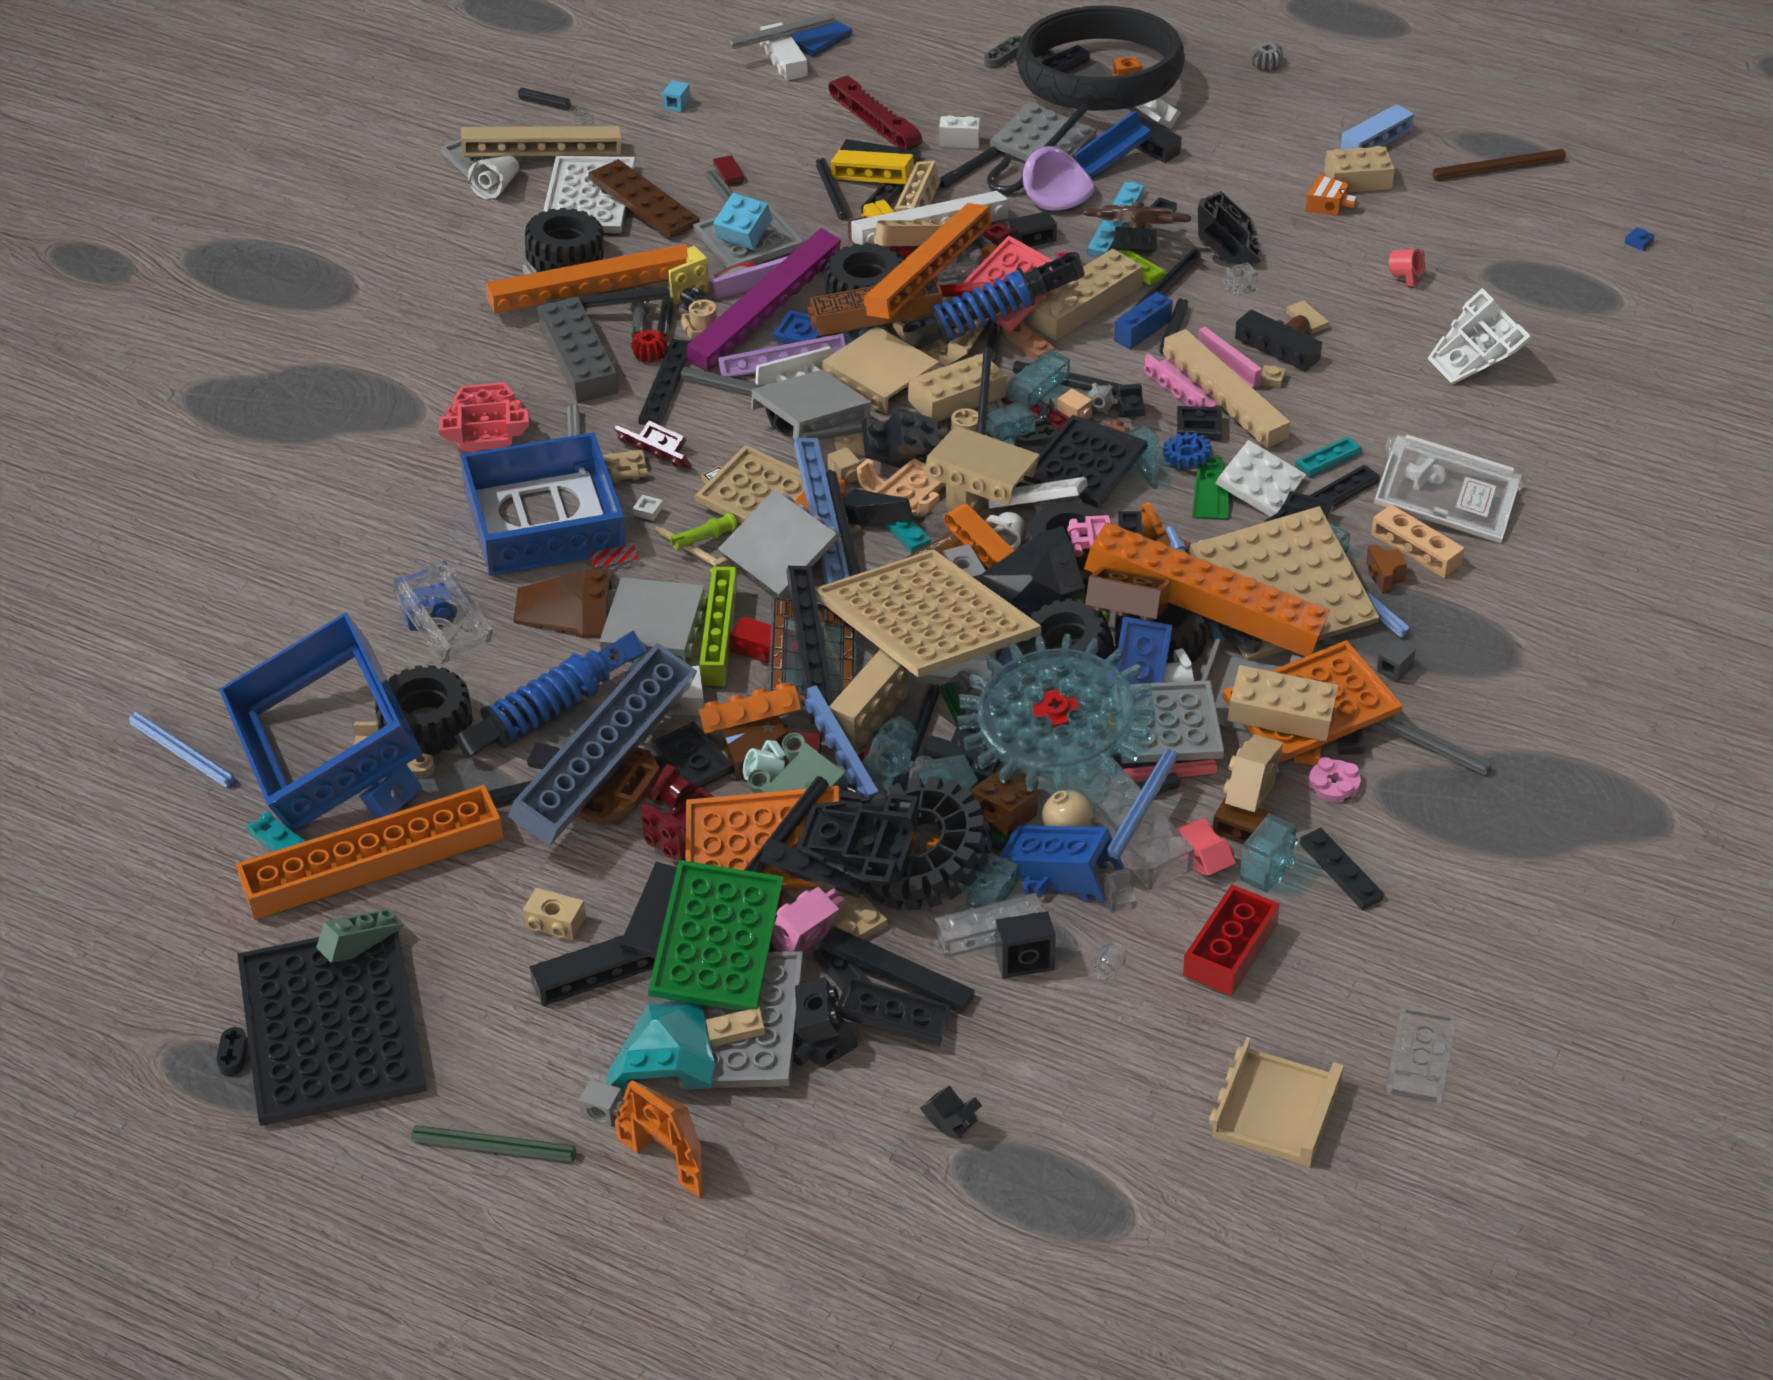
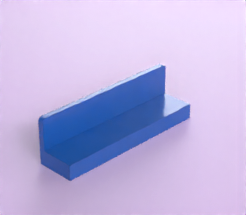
(1112, 145)

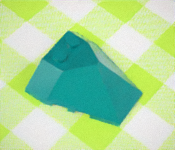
(666, 1043)

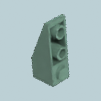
(354, 934)

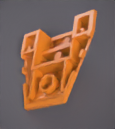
(657, 1117)

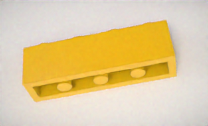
(872, 166)

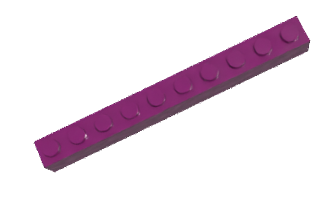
(762, 300)

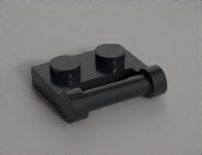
(1200, 417)

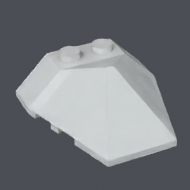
(1477, 339)

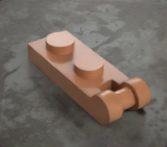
(1027, 340)

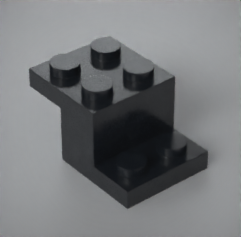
(899, 437)

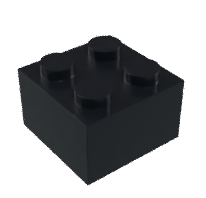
(1025, 944)

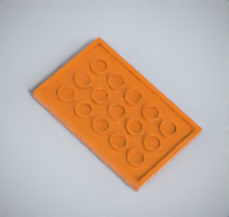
(1358, 702)
(735, 827)

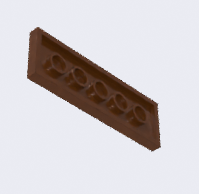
(643, 198)

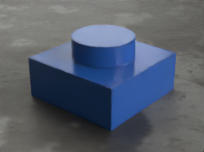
(1639, 238)

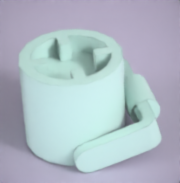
(765, 760)

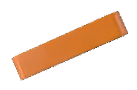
(975, 531)

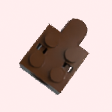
(1006, 803)

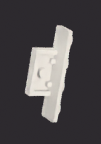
(791, 366)

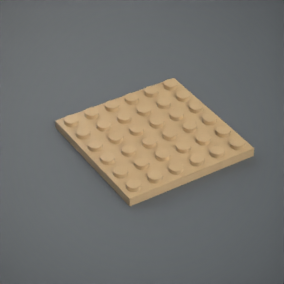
(1298, 558)

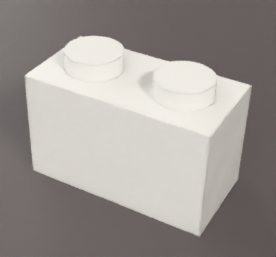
(959, 132)

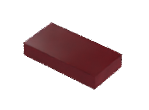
(728, 170)

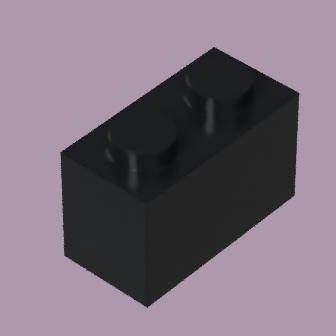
(1034, 229)

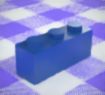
(1143, 320)

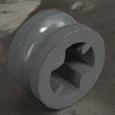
(961, 682)

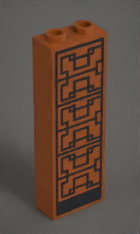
(847, 310)

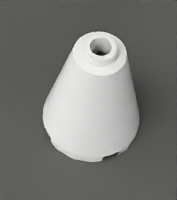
(492, 175)

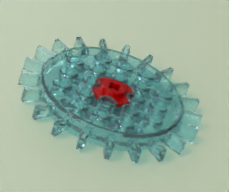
(1057, 711)

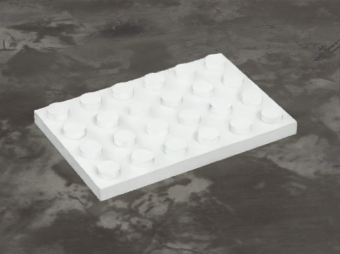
(573, 190)

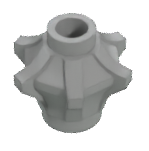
(1106, 395)

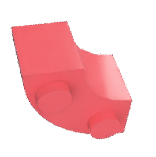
(1210, 850)

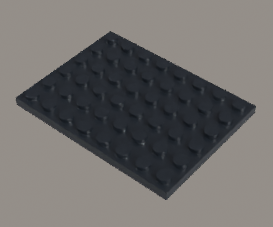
(328, 1030)

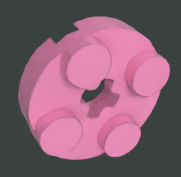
(1327, 769)

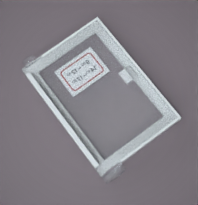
(1448, 486)

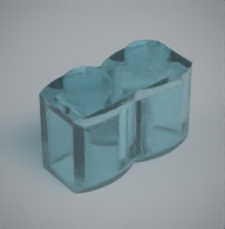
(1010, 421)

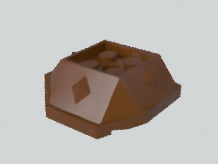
(623, 790)

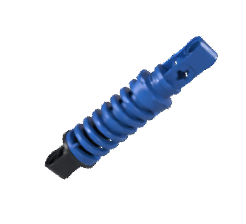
(551, 690)

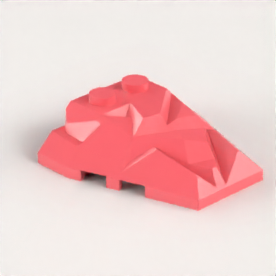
(484, 417)

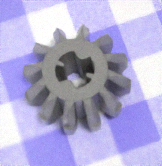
(1266, 55)

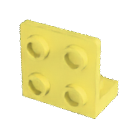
(689, 274)

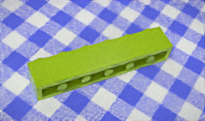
(717, 626)

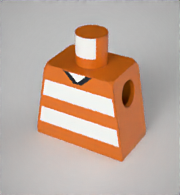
(1329, 196)

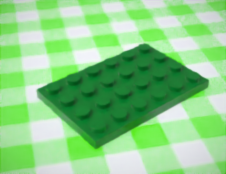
(716, 936)

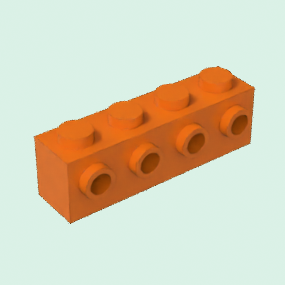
(750, 709)

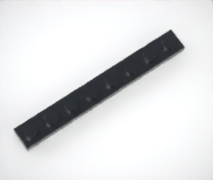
(809, 632)

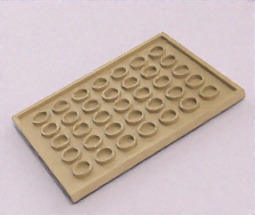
(927, 612)

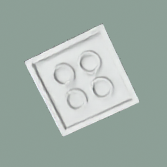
(1260, 478)

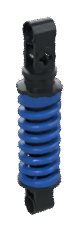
(1014, 290)

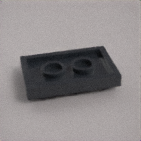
(693, 755)

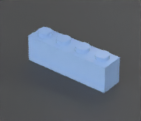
(1379, 129)

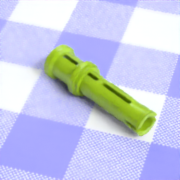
(712, 528)

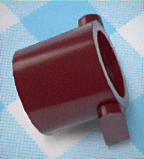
(670, 787)

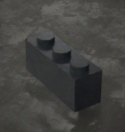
(1162, 144)

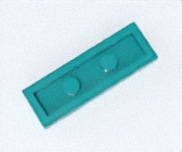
(1328, 457)

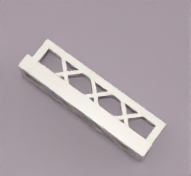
(1160, 112)

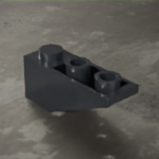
(875, 508)

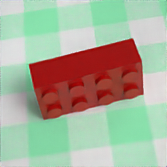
(1231, 939)

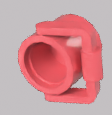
(1408, 264)

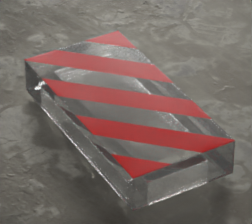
(614, 558)

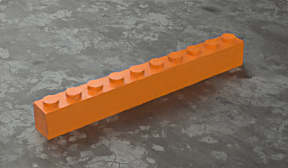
(927, 261)
(584, 278)

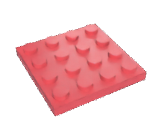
(1002, 261)

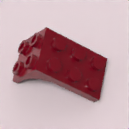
(669, 830)

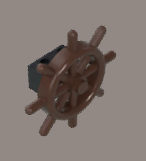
(1136, 234)

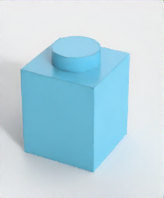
(676, 96)

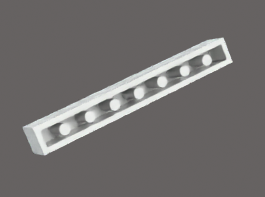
(865, 229)

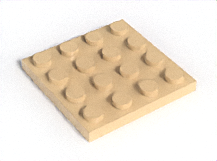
(748, 482)

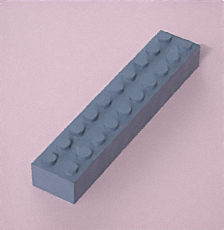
(602, 744)

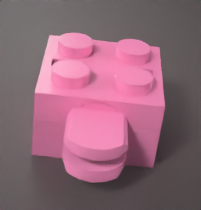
(806, 920)

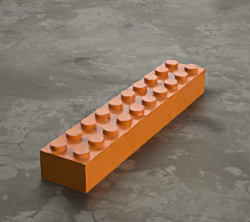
(1213, 590)
(369, 851)

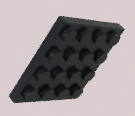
(1089, 452)

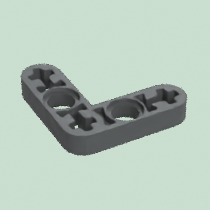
(1007, 51)

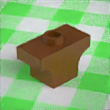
(1386, 567)

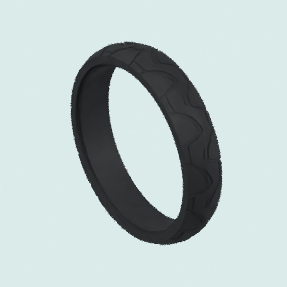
(1100, 23)

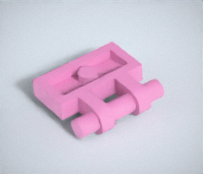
(1091, 527)

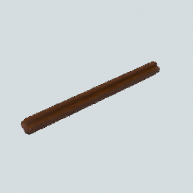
(1499, 164)

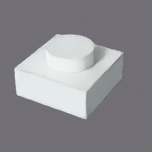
(647, 507)

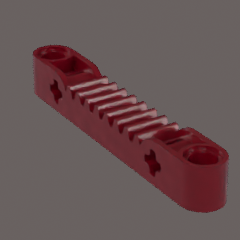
(888, 125)

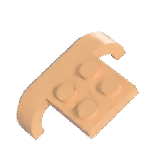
(905, 483)

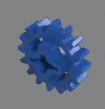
(1187, 450)

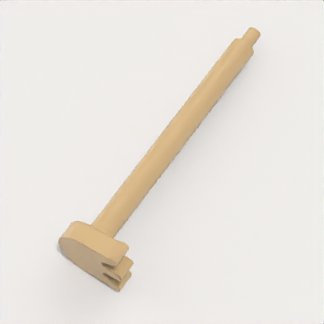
(720, 562)

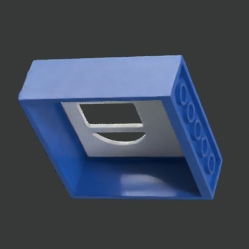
(537, 467)

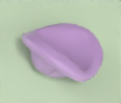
(1056, 179)

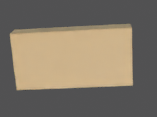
(1316, 320)

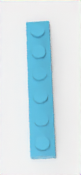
(1104, 237)

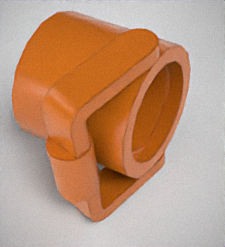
(1151, 523)

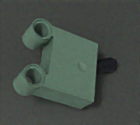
(801, 771)

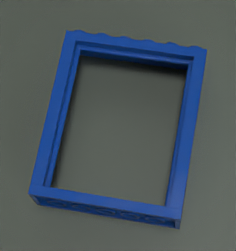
(348, 771)

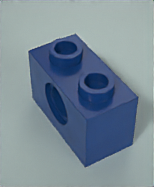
(379, 798)

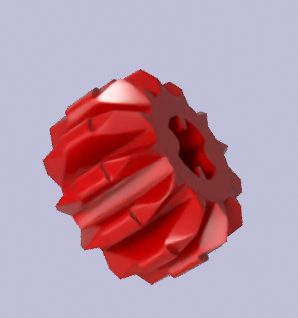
(649, 345)

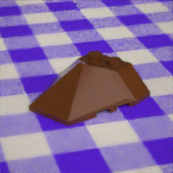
(567, 603)

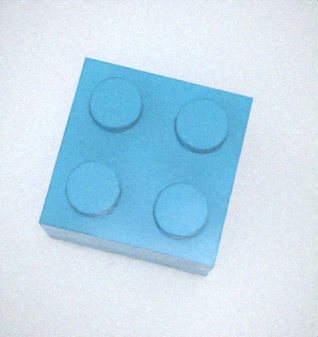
(743, 221)

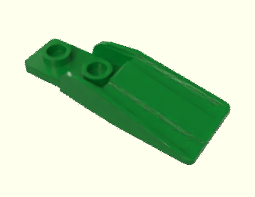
(1209, 498)

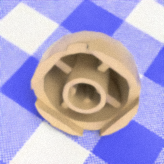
(1067, 809)

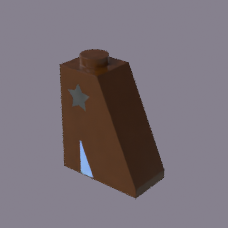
(742, 738)

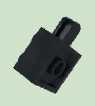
(942, 748)

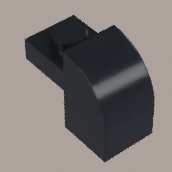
(1130, 400)
(949, 1112)

